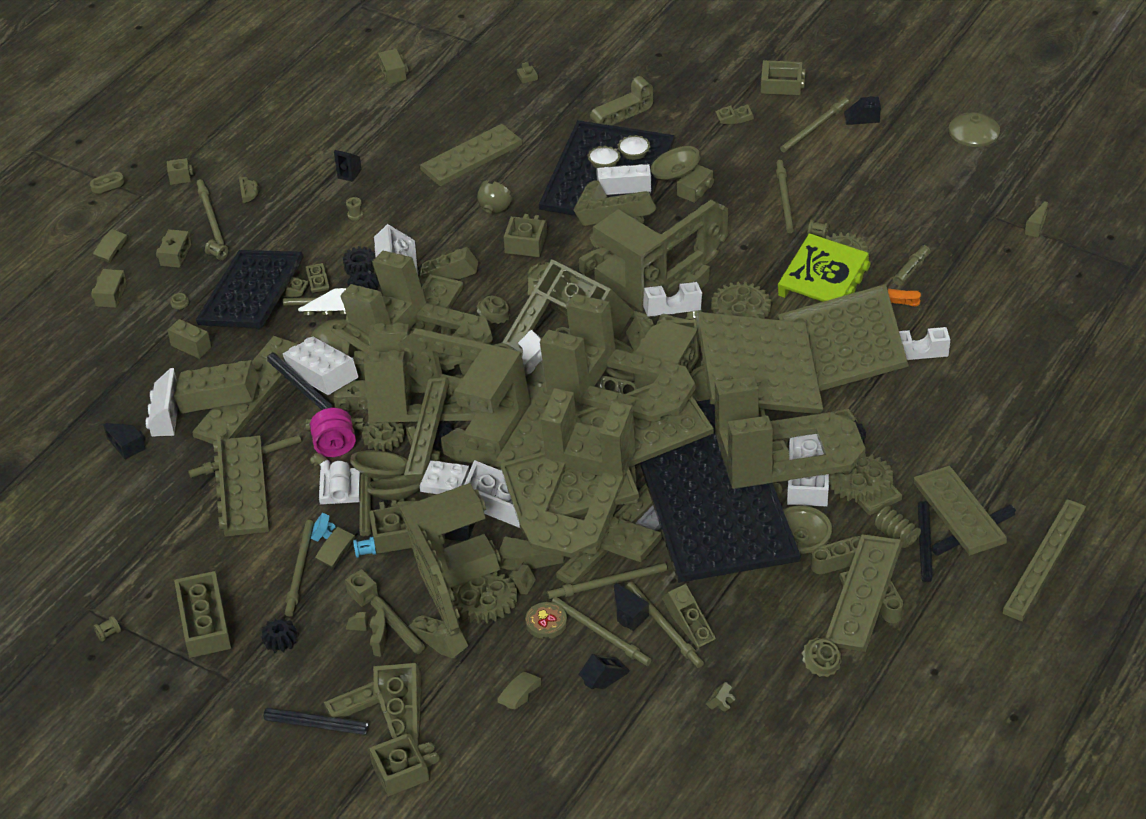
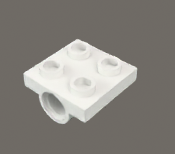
(443, 477)
(339, 484)

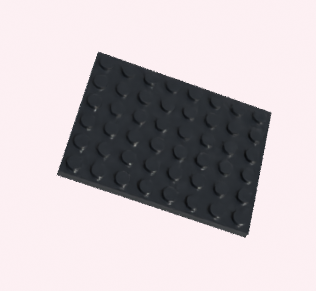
(576, 171)

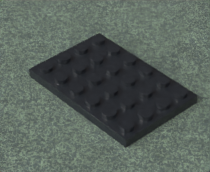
(250, 288)

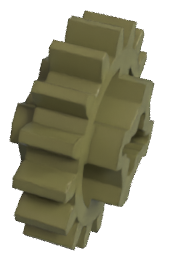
(383, 435)

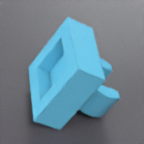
(321, 528)

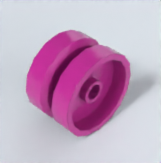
(332, 432)

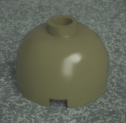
(494, 197)

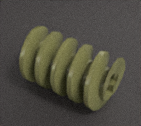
(896, 526)

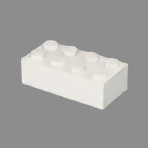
(321, 365)
(809, 490)
(493, 491)

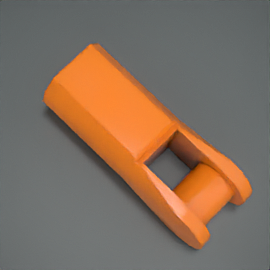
(904, 297)

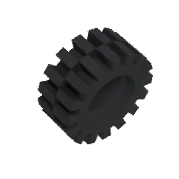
(360, 255)

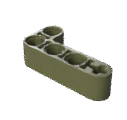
(626, 106)

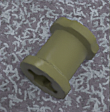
(353, 205)
(814, 227)
(216, 250)
(107, 628)

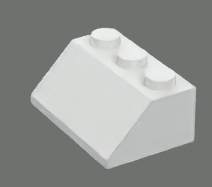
(625, 179)
(394, 241)
(163, 406)

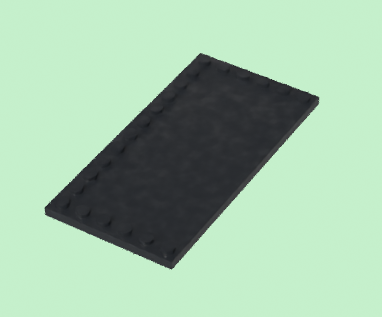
(707, 522)

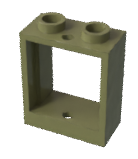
(782, 69)

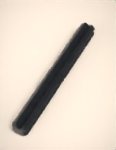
(298, 381)
(925, 541)
(951, 542)
(316, 721)

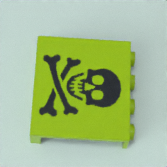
(824, 270)

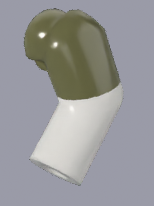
(319, 459)

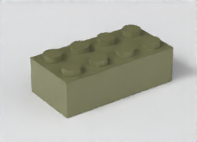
(216, 386)
(202, 614)

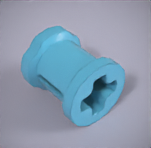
(369, 547)

